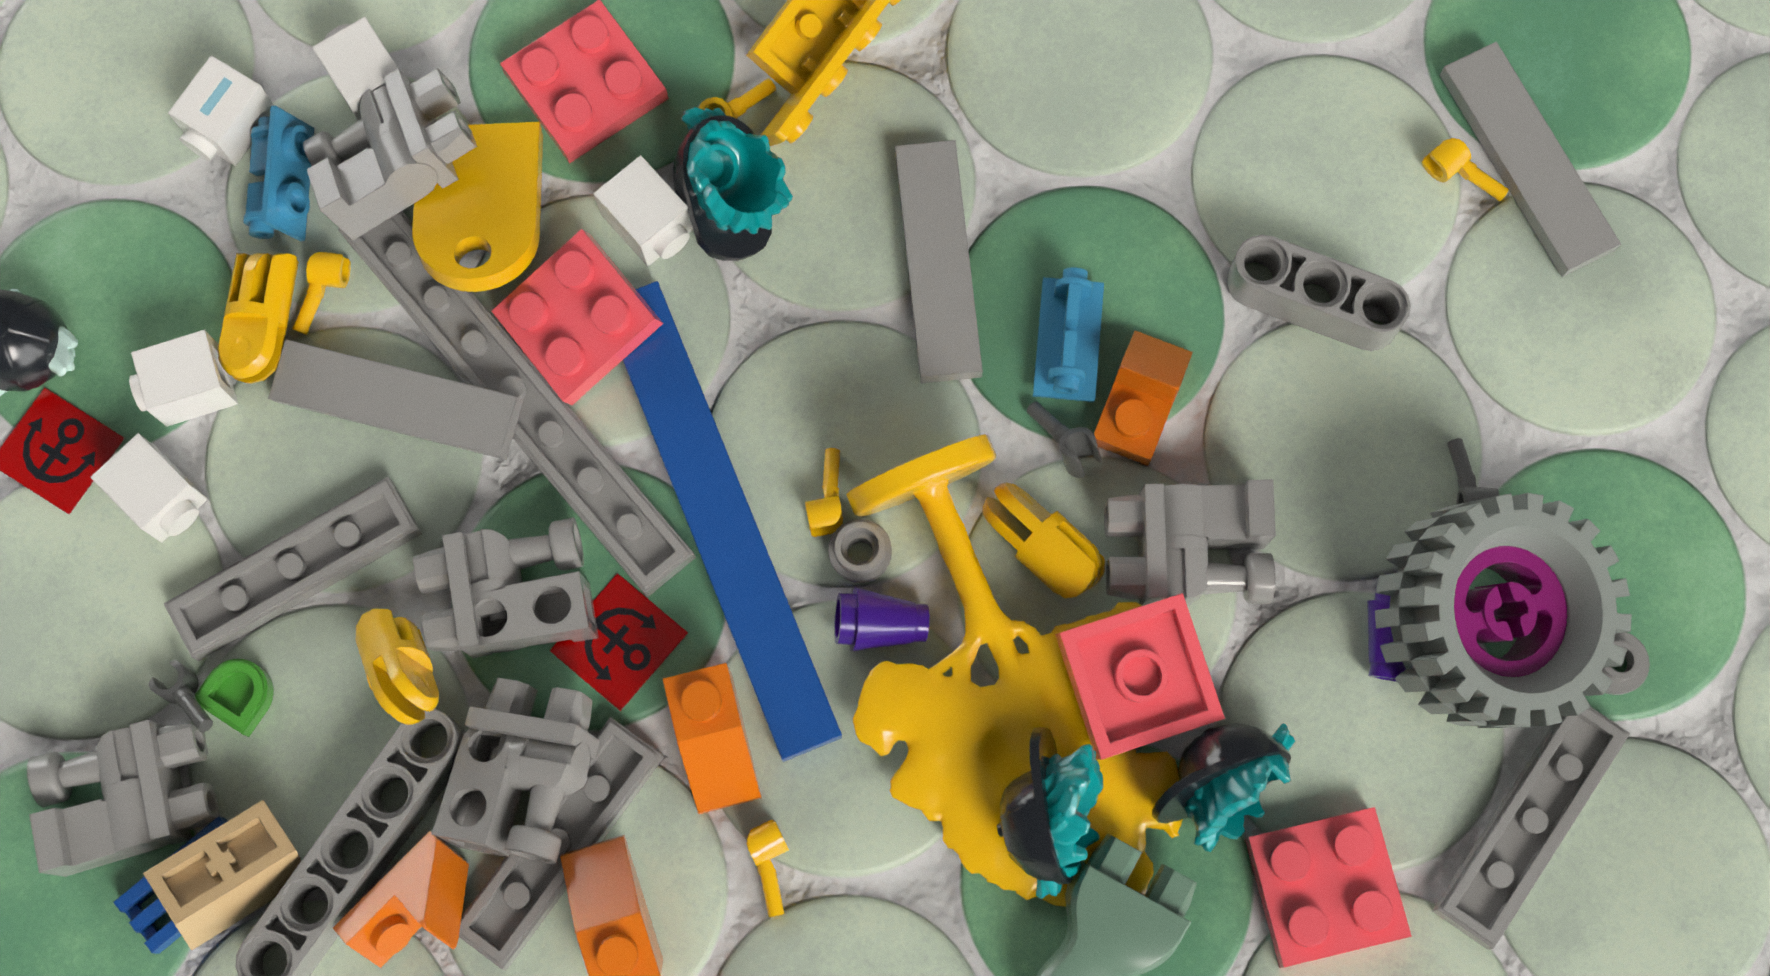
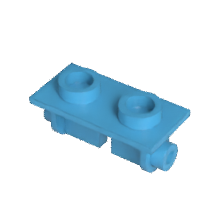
(283, 196)
(1068, 337)

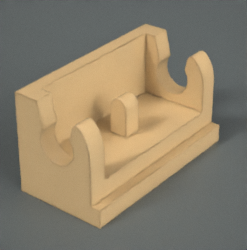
(224, 874)

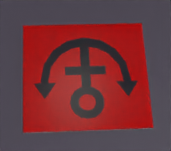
(57, 450)
(630, 644)

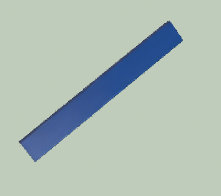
(729, 539)

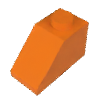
(712, 738)
(610, 911)

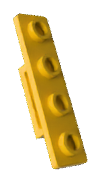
(806, 54)

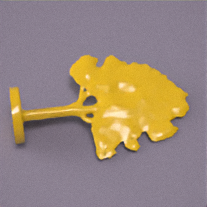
(977, 739)

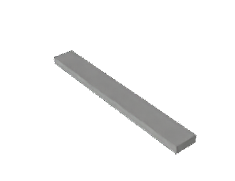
(546, 425)

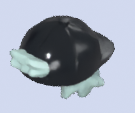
(32, 342)

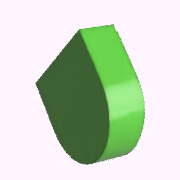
(237, 694)

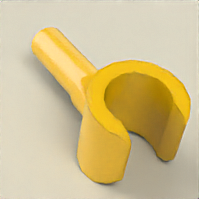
(739, 105)
(1455, 157)
(322, 271)
(826, 513)
(765, 844)

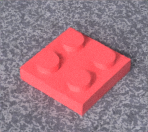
(584, 81)
(576, 317)
(1140, 676)
(1327, 887)

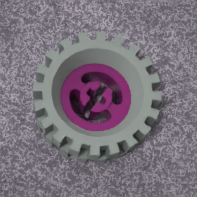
(1552, 601)

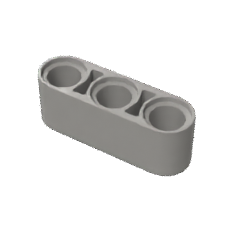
(1347, 286)

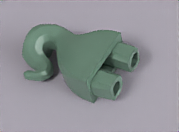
(1114, 926)

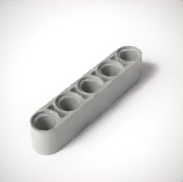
(324, 865)

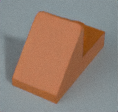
(1141, 397)
(416, 893)

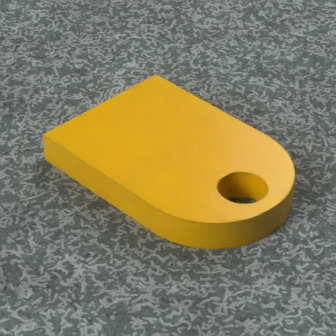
(487, 209)

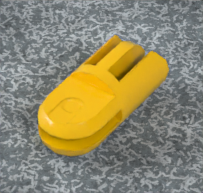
(256, 315)
(1045, 541)
(396, 665)

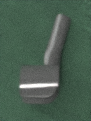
(1071, 441)
(1466, 479)
(184, 695)

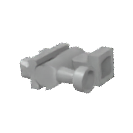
(389, 153)
(1174, 535)
(491, 602)
(514, 753)
(140, 803)

